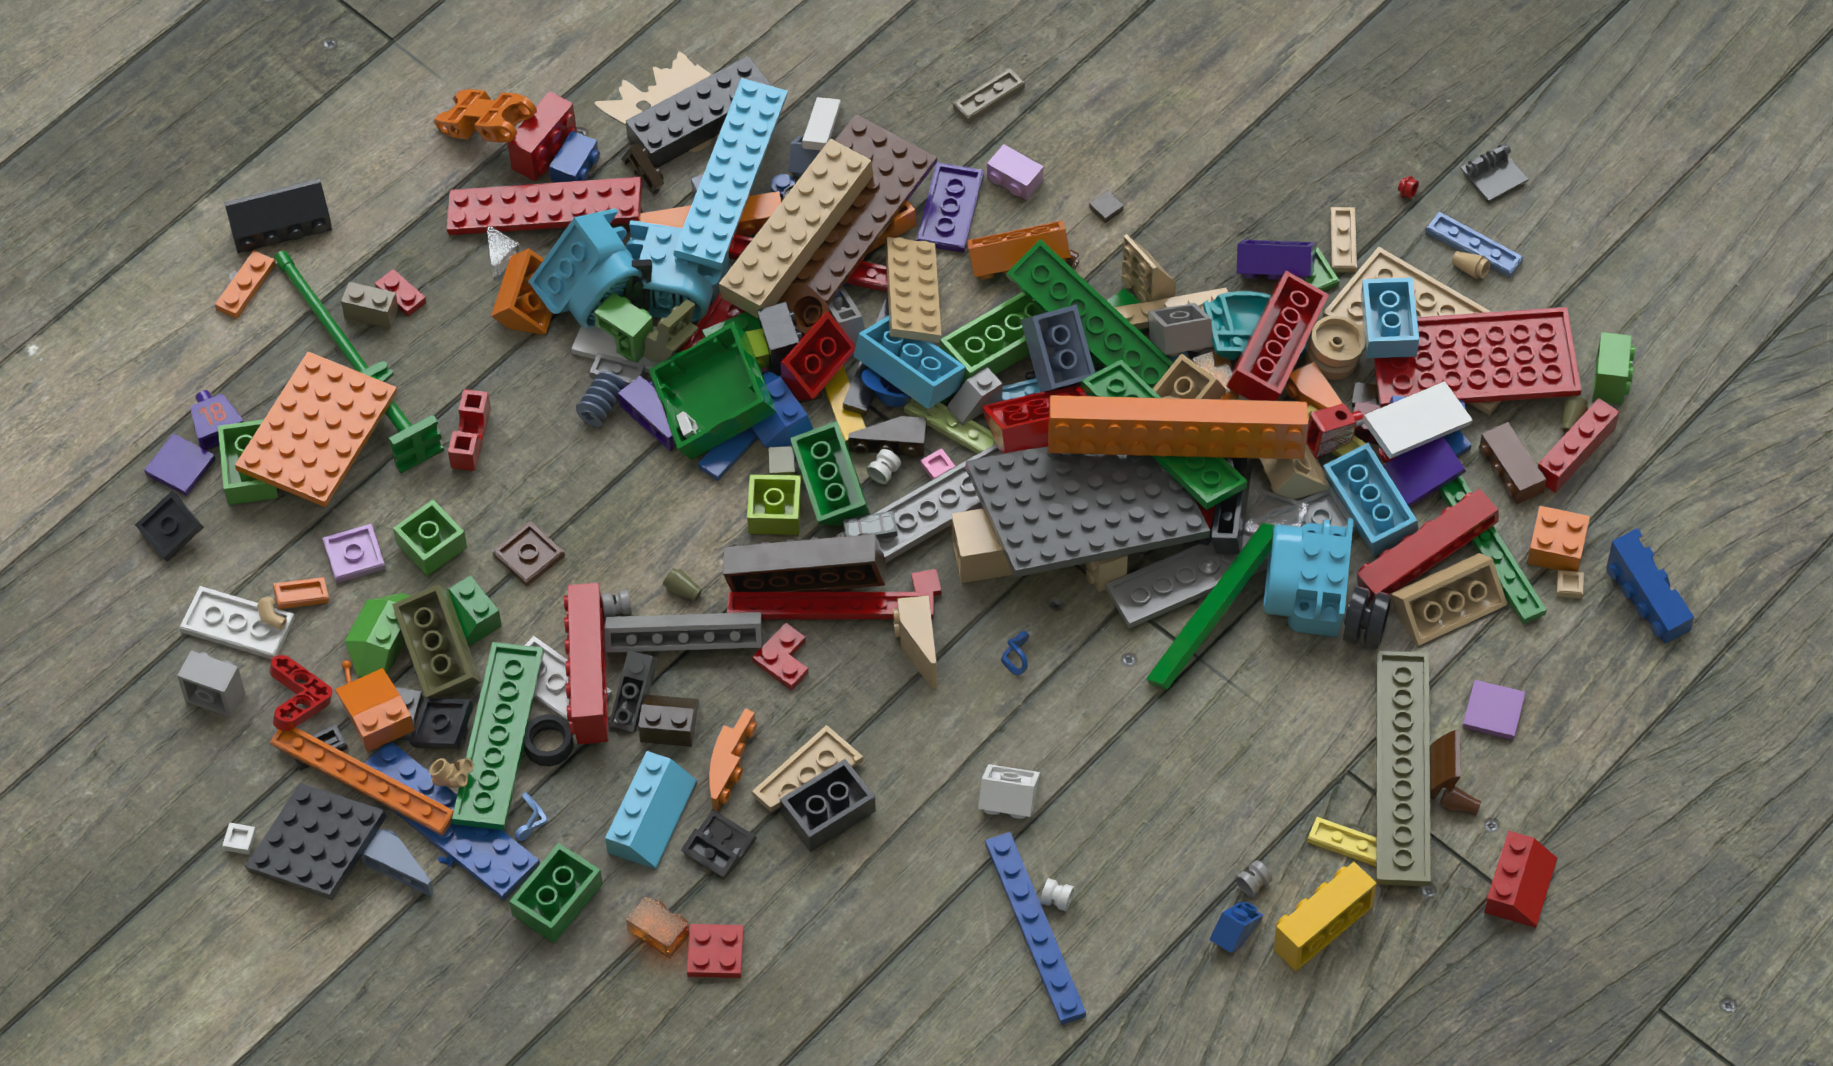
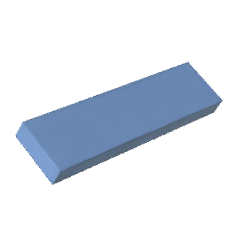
(1469, 241)

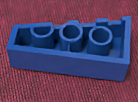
(1648, 587)

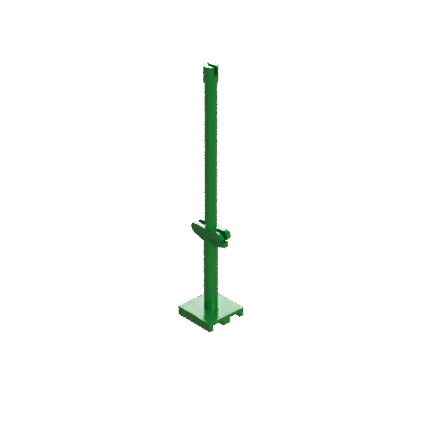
(413, 442)

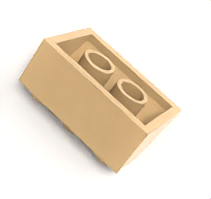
(1295, 476)

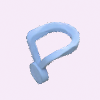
(526, 830)

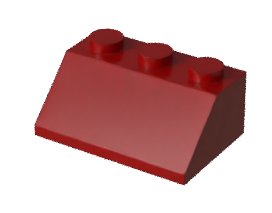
(816, 358)
(1521, 880)

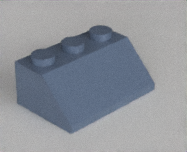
(1058, 348)

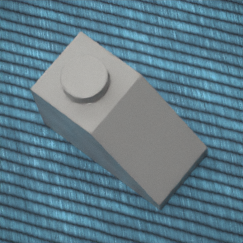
(976, 391)

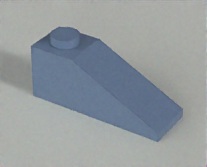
(392, 858)

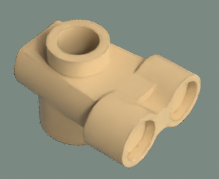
(449, 774)

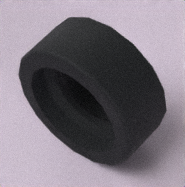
(552, 757)

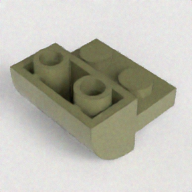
(670, 333)

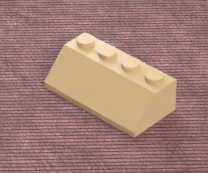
(1449, 598)

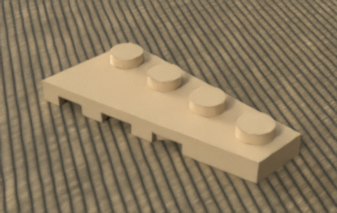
(809, 761)

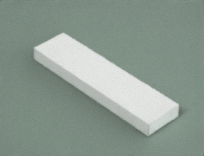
(821, 123)

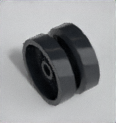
(1366, 617)

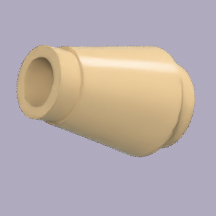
(1472, 264)

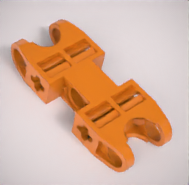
(491, 118)

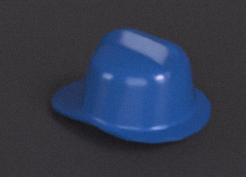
(885, 391)

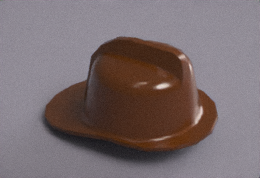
(805, 303)

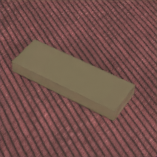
(989, 95)

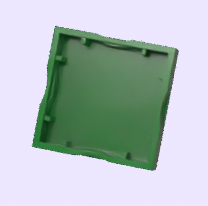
(716, 386)

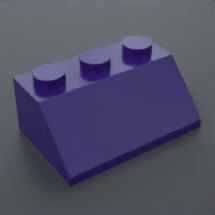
(1275, 258)

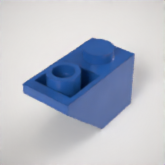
(1235, 926)

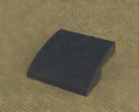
(718, 843)

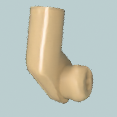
(267, 615)

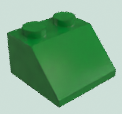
(474, 609)

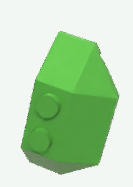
(376, 636)

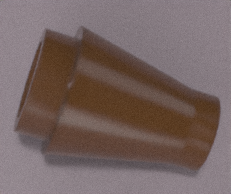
(1459, 801)

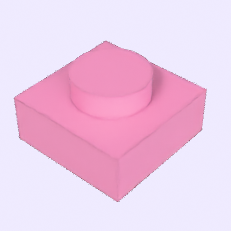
(937, 464)

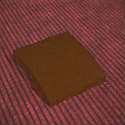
(1445, 762)

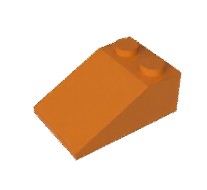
(375, 709)

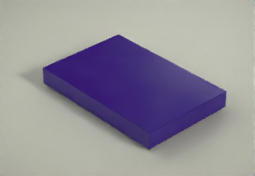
(1424, 470)

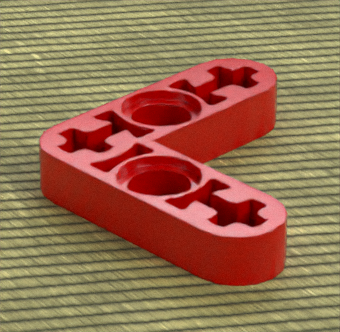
(313, 694)

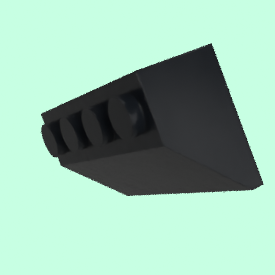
(278, 216)

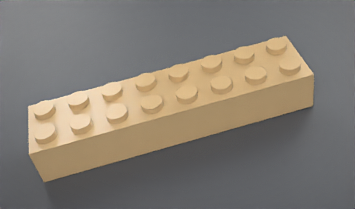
(796, 228)

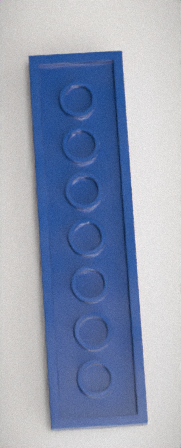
(482, 852)

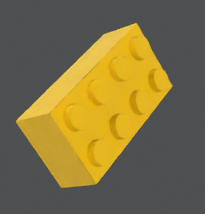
(1324, 915)

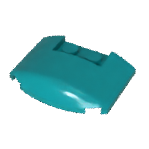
(1234, 320)

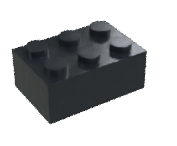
(827, 805)

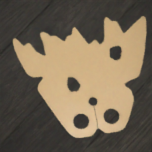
(667, 84)

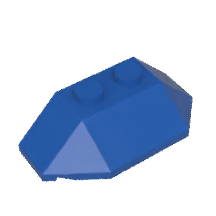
(789, 419)

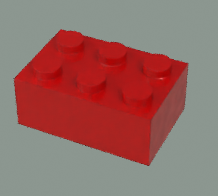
(542, 136)

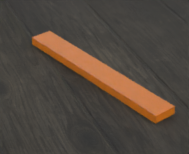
(364, 779)

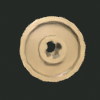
(1335, 346)

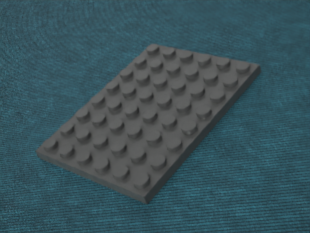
(1081, 507)

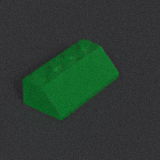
(830, 474)

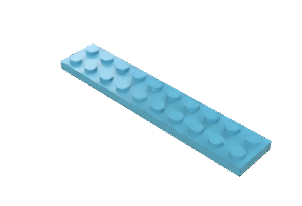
(730, 174)

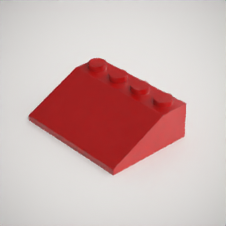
(1024, 420)

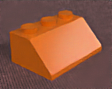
(517, 302)

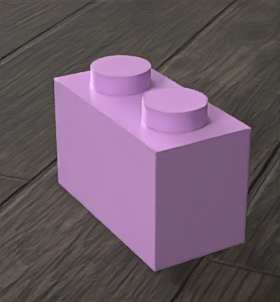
(1015, 172)

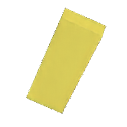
(1343, 840)

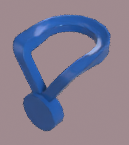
(1014, 644)

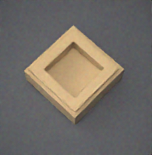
(1570, 584)

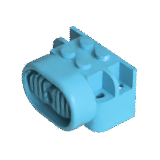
(585, 267)
(672, 277)
(1309, 576)

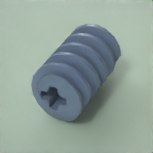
(600, 398)

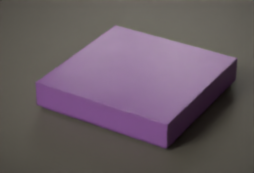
(1494, 709)

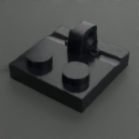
(169, 526)
(441, 723)

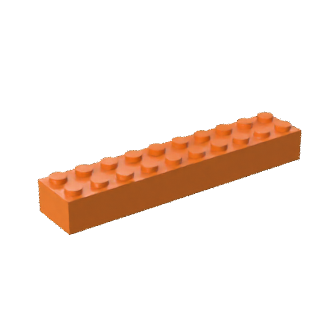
(1177, 427)

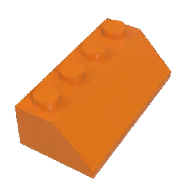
(1004, 250)

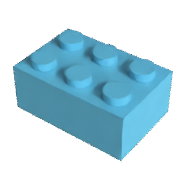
(1389, 317)

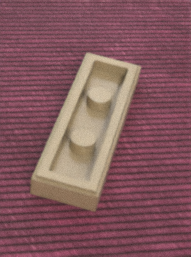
(1343, 239)

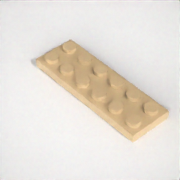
(912, 289)

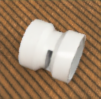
(883, 467)
(1057, 894)

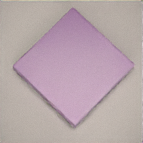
(354, 553)

